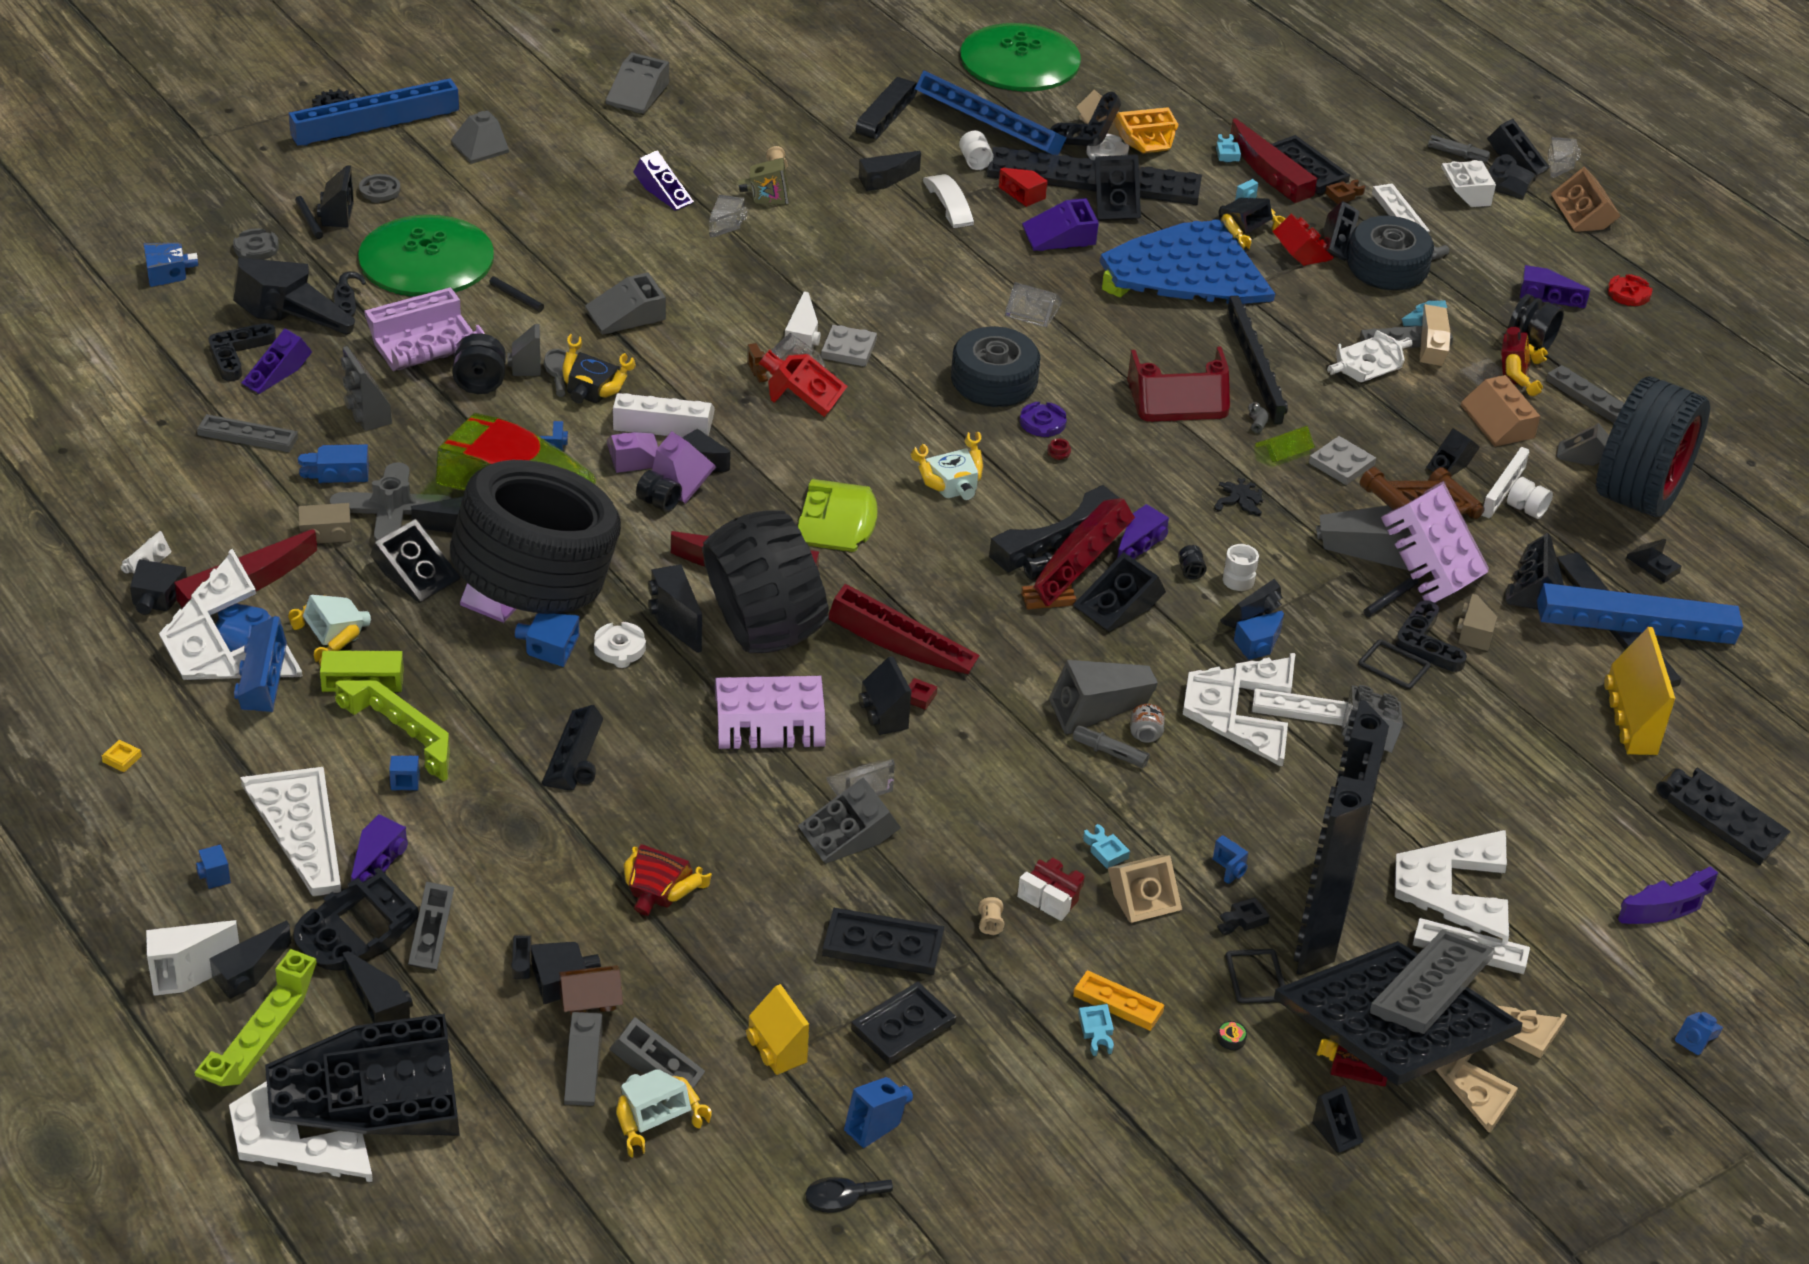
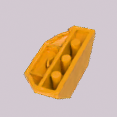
(1147, 129)

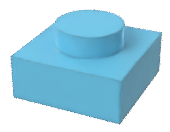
(1247, 190)

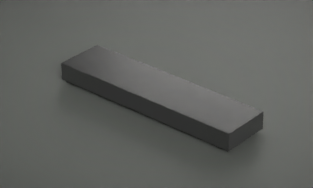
(247, 433)

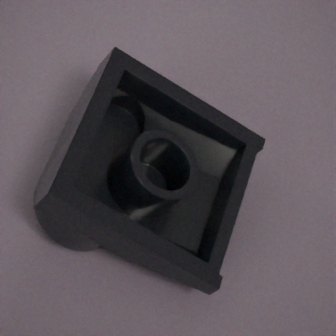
(1511, 178)
(1257, 604)

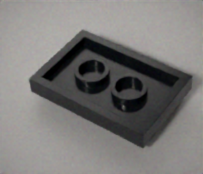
(903, 1022)

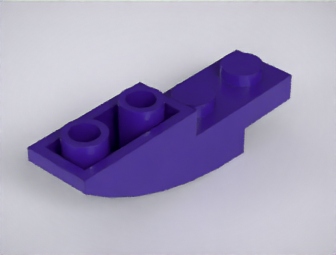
(1668, 902)

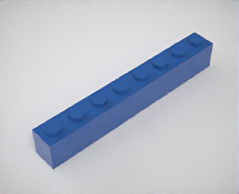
(373, 112)
(990, 113)
(1636, 612)

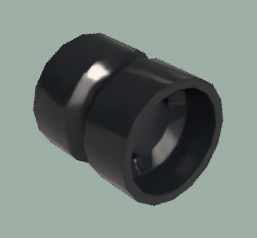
(658, 491)

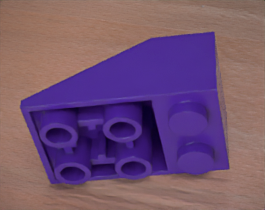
(1063, 226)

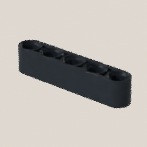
(886, 108)

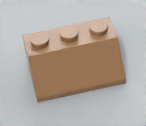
(1585, 202)
(1501, 412)

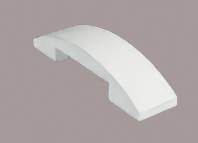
(952, 198)

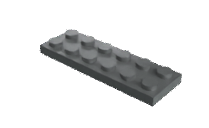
(1432, 981)

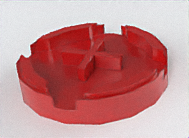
(1629, 290)

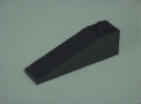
(1537, 568)

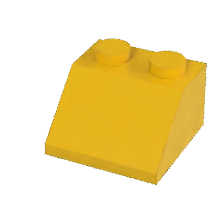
(779, 1031)

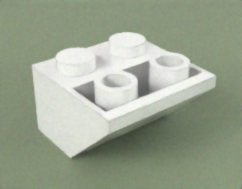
(1471, 182)

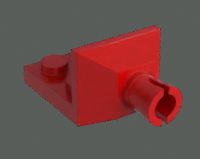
(804, 378)

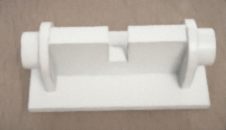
(153, 550)

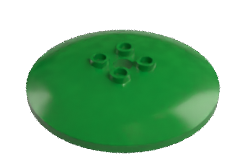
(1020, 57)
(454, 255)

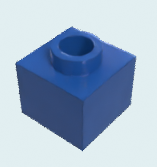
(404, 772)
(213, 866)

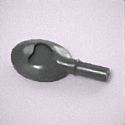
(553, 363)

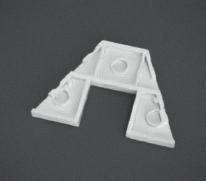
(194, 638)
(1213, 701)
(1426, 881)
(280, 1142)

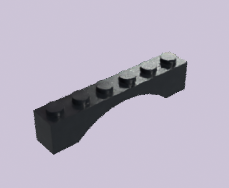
(1014, 544)

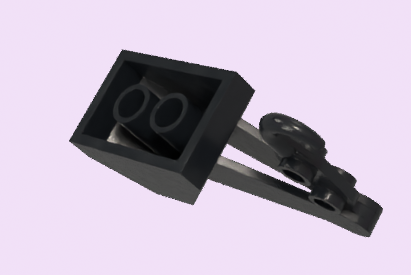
(281, 288)

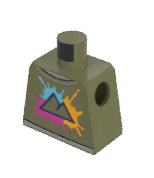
(767, 182)

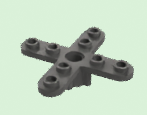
(389, 499)

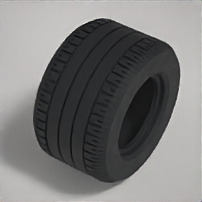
(534, 536)

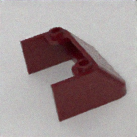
(1180, 395)

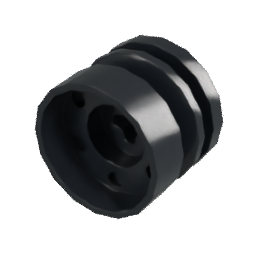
(1538, 321)

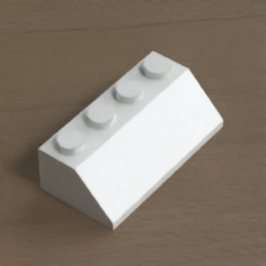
(661, 415)

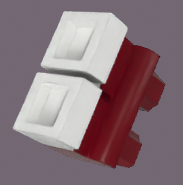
(1051, 888)

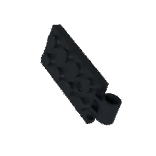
(1726, 815)

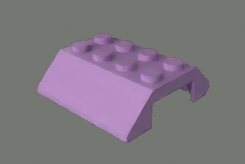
(418, 328)
(1440, 542)
(770, 705)

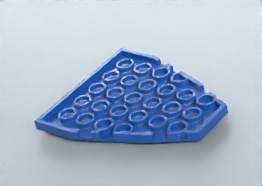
(1188, 262)

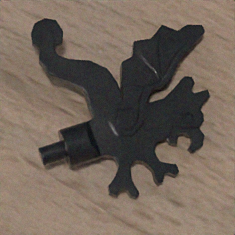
(1242, 494)

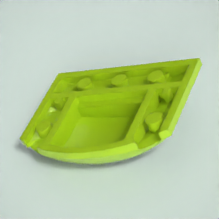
(837, 515)

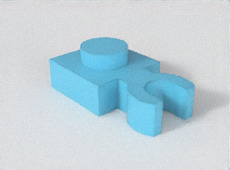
(1227, 149)
(1106, 849)
(1097, 1024)

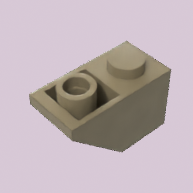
(1478, 624)

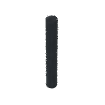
(309, 217)
(517, 294)
(1390, 596)

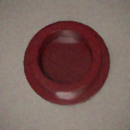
(1059, 449)

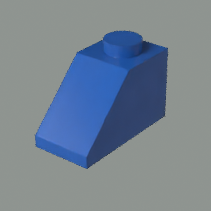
(1259, 634)

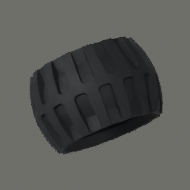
(765, 581)

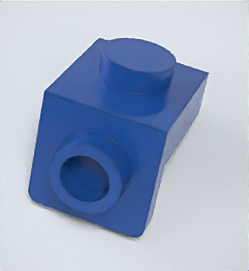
(559, 436)
(1231, 857)
(1697, 1031)

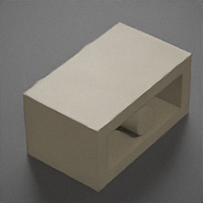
(329, 521)

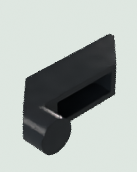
(521, 956)

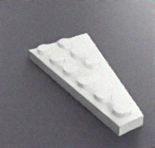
(300, 819)

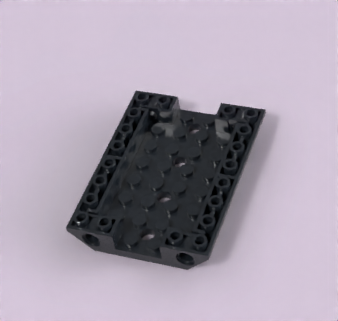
(1342, 840)

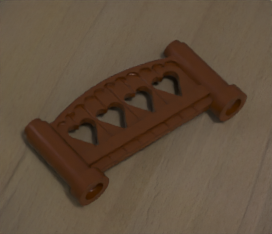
(1400, 493)

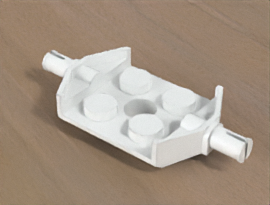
(1381, 350)

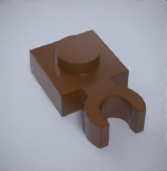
(1344, 192)
(754, 356)

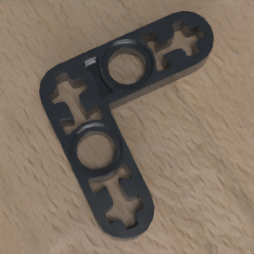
(1093, 132)
(228, 342)
(1410, 637)

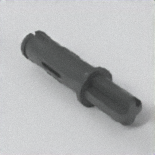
(1459, 149)
(1101, 742)

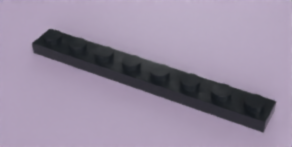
(1256, 360)

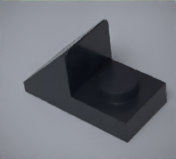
(1651, 558)

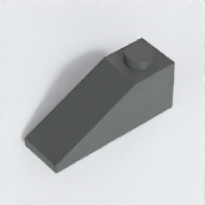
(431, 926)
(649, 1052)
(583, 1058)

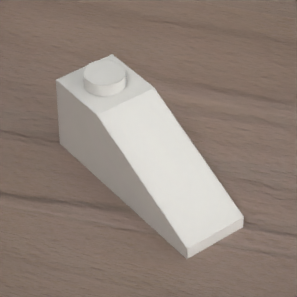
(804, 322)

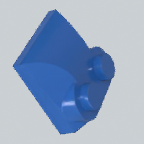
(236, 623)

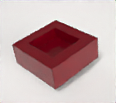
(922, 693)

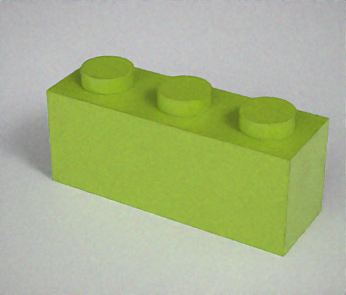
(362, 666)

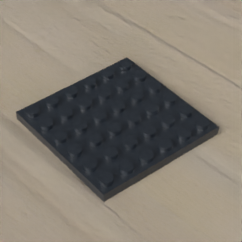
(1340, 1005)

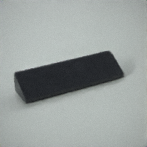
(573, 747)

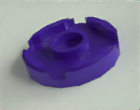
(1043, 419)

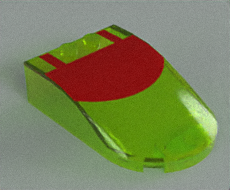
(491, 440)

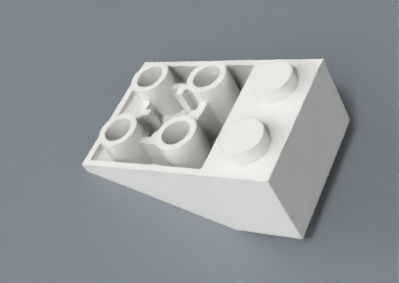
(181, 954)

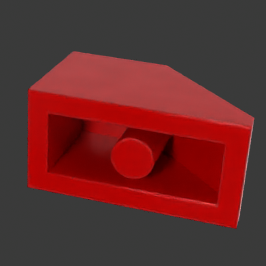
(1023, 185)

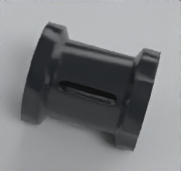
(1030, 565)

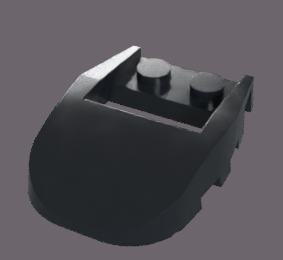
(326, 936)

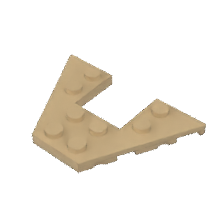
(1487, 1094)

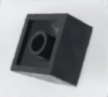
(337, 200)
(886, 698)

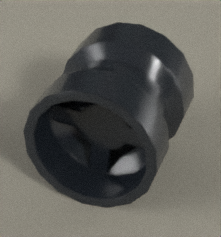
(1192, 562)

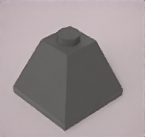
(480, 138)

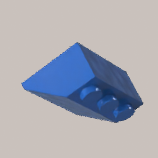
(262, 666)

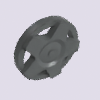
(379, 189)

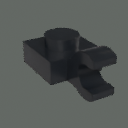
(1246, 914)

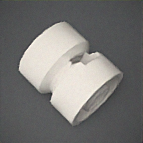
(976, 150)
(1528, 497)
(1240, 567)

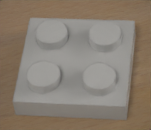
(849, 345)
(1342, 460)

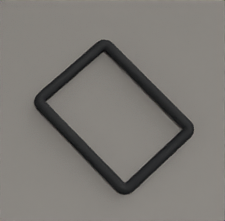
(1408, 686)
(1234, 979)

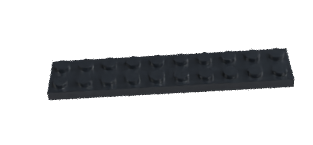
(1080, 174)

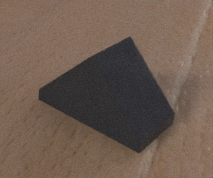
(1337, 1120)

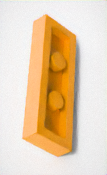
(1120, 1000)

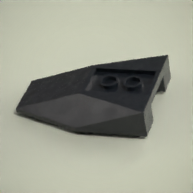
(370, 1081)

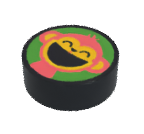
(1232, 1035)

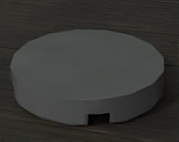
(256, 244)

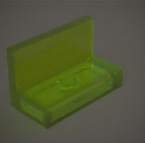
(1288, 443)

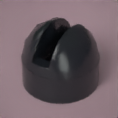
(585, 772)

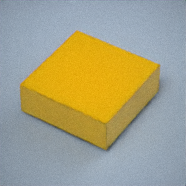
(121, 756)

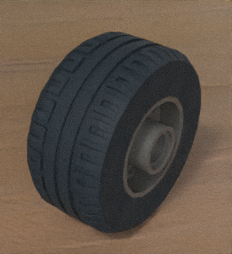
(1390, 252)
(995, 366)

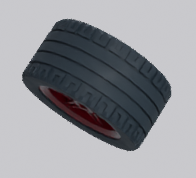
(1652, 446)

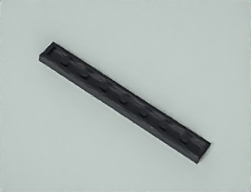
(1582, 576)

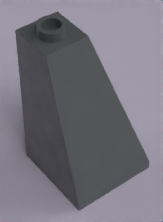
(1363, 535)
(1099, 690)

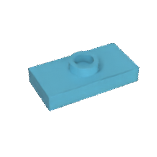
(1416, 317)

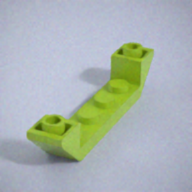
(360, 694)
(244, 1052)

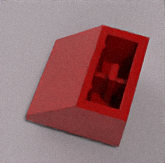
(1302, 241)

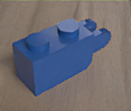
(336, 464)

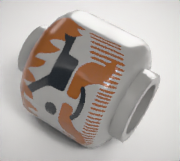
(1147, 723)

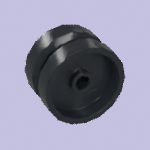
(479, 363)

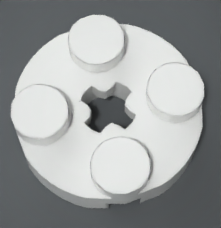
(1109, 147)
(620, 654)

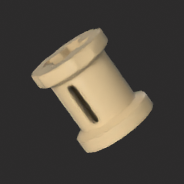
(775, 153)
(991, 915)

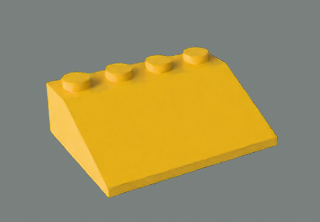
(1641, 695)

